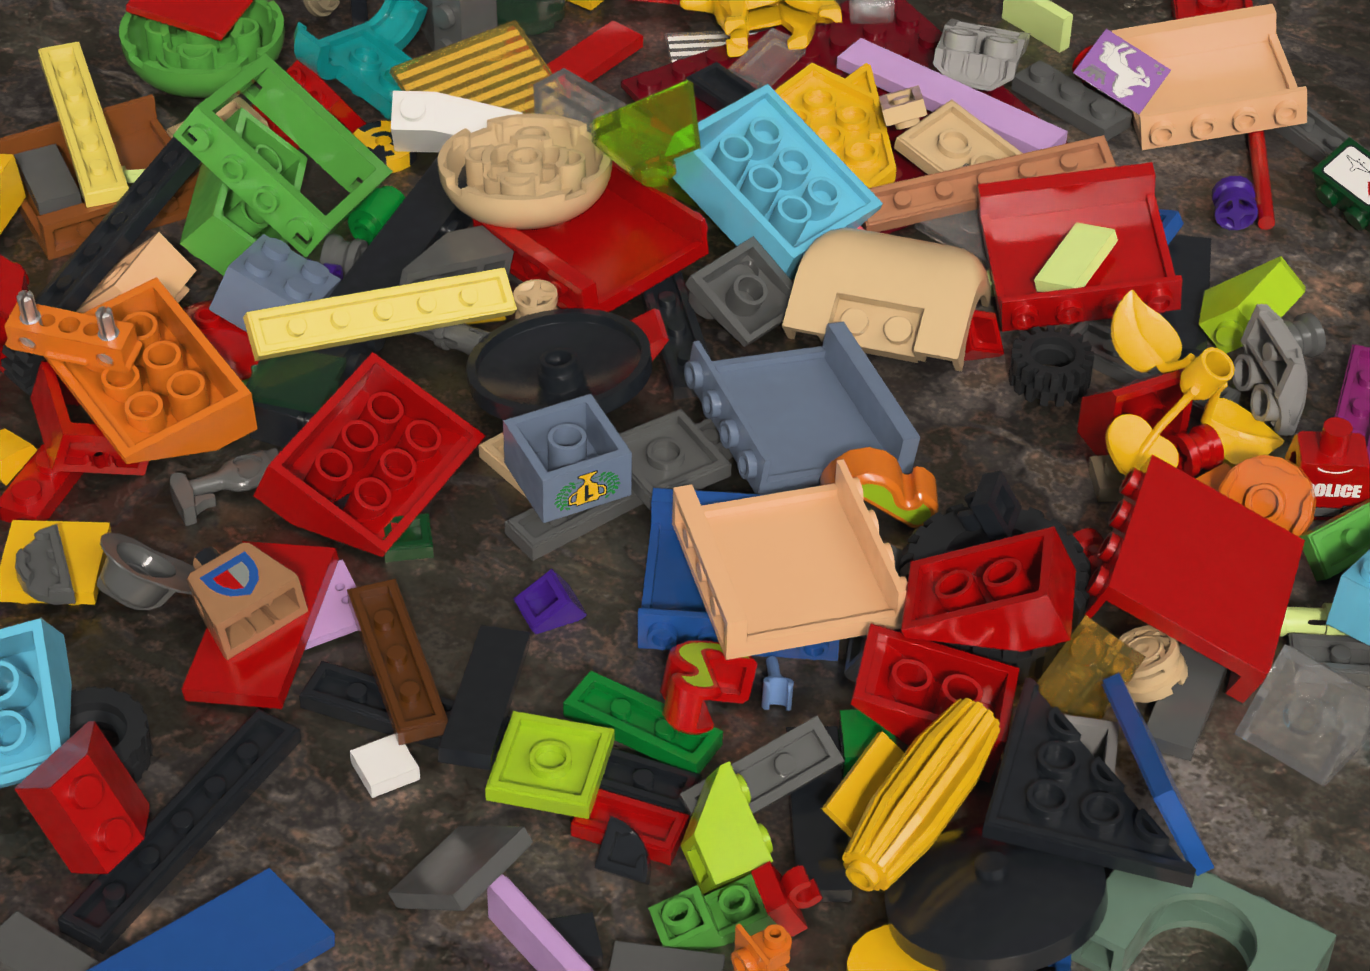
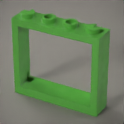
(309, 127)

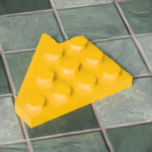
(846, 118)

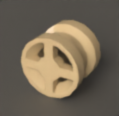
(535, 297)

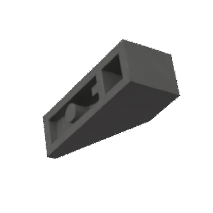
(459, 254)

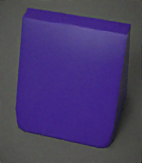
(549, 603)

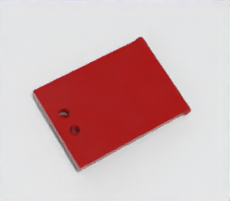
(201, 17)

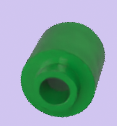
(374, 212)

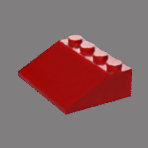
(379, 443)

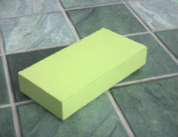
(1042, 20)
(1076, 258)

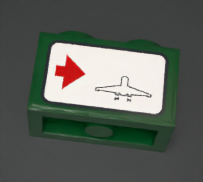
(1345, 182)

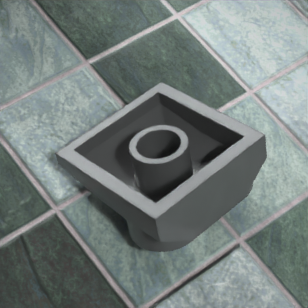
(742, 292)

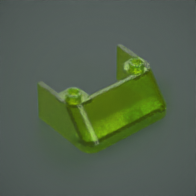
(650, 135)

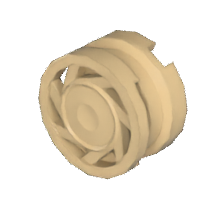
(1161, 666)

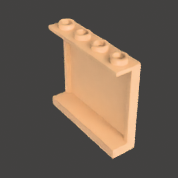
(1222, 78)
(790, 566)

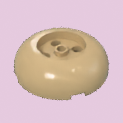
(524, 171)

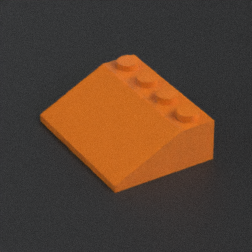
(177, 393)

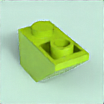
(723, 834)

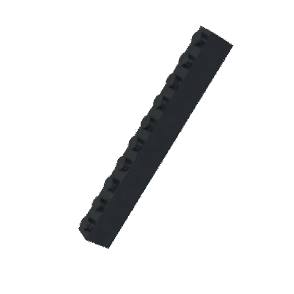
(410, 231)

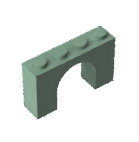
(1258, 929)

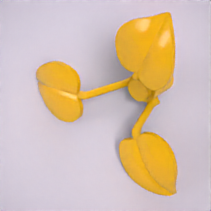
(1148, 341)

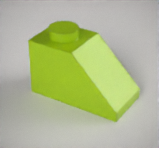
(1231, 303)

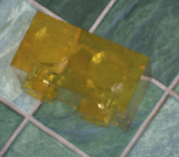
(1078, 670)

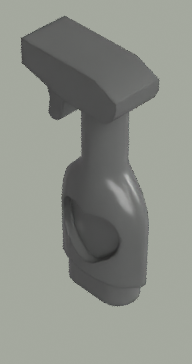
(235, 475)

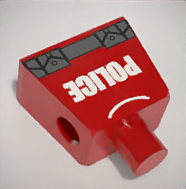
(1335, 465)

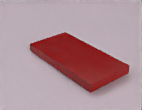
(266, 669)

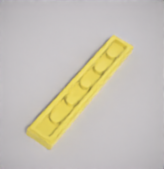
(83, 124)
(379, 313)

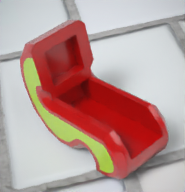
(701, 673)

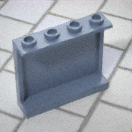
(800, 410)

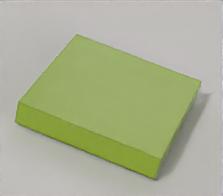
(550, 764)

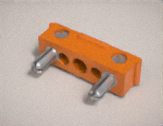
(72, 335)

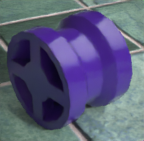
(1242, 209)

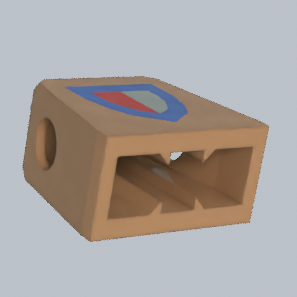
(243, 596)

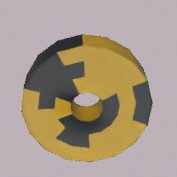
(379, 140)

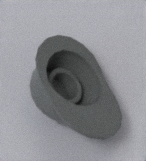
(140, 574)

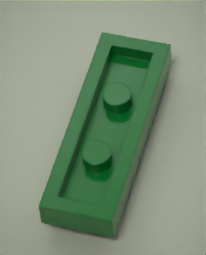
(639, 723)

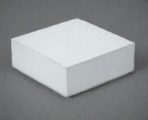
(384, 765)

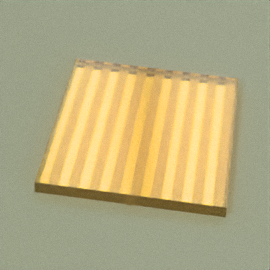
(485, 68)

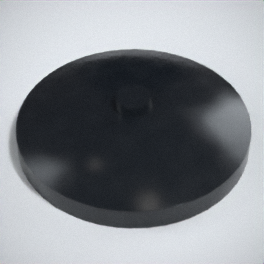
(558, 359)
(994, 905)

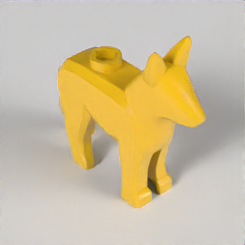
(742, 16)

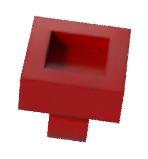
(786, 895)

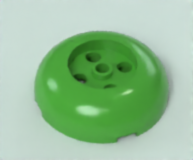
(196, 64)

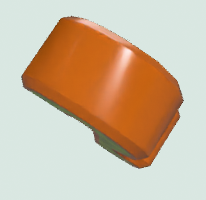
(903, 496)

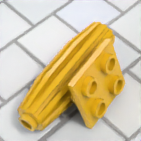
(903, 801)

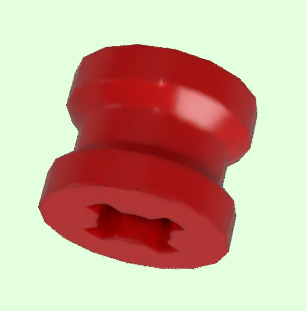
(1198, 449)

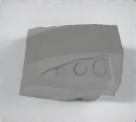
(979, 54)
(1272, 370)

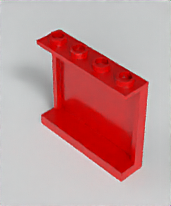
(1031, 217)
(613, 248)
(1198, 570)

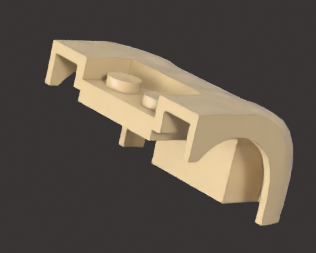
(891, 292)

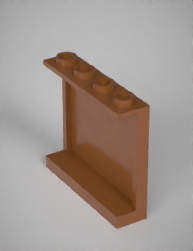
(137, 141)

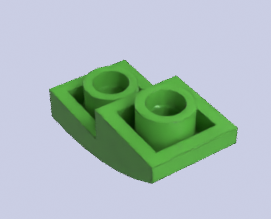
(710, 920)

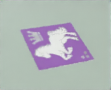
(1122, 71)

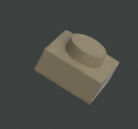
(1105, 478)

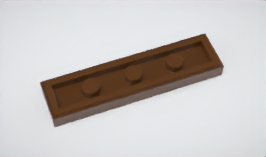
(397, 662)

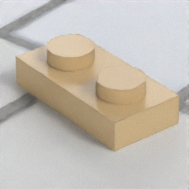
(903, 107)

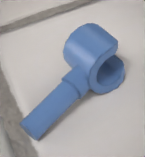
(776, 688)

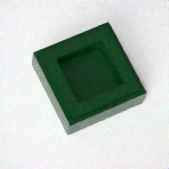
(415, 541)

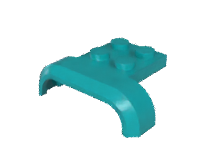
(365, 52)

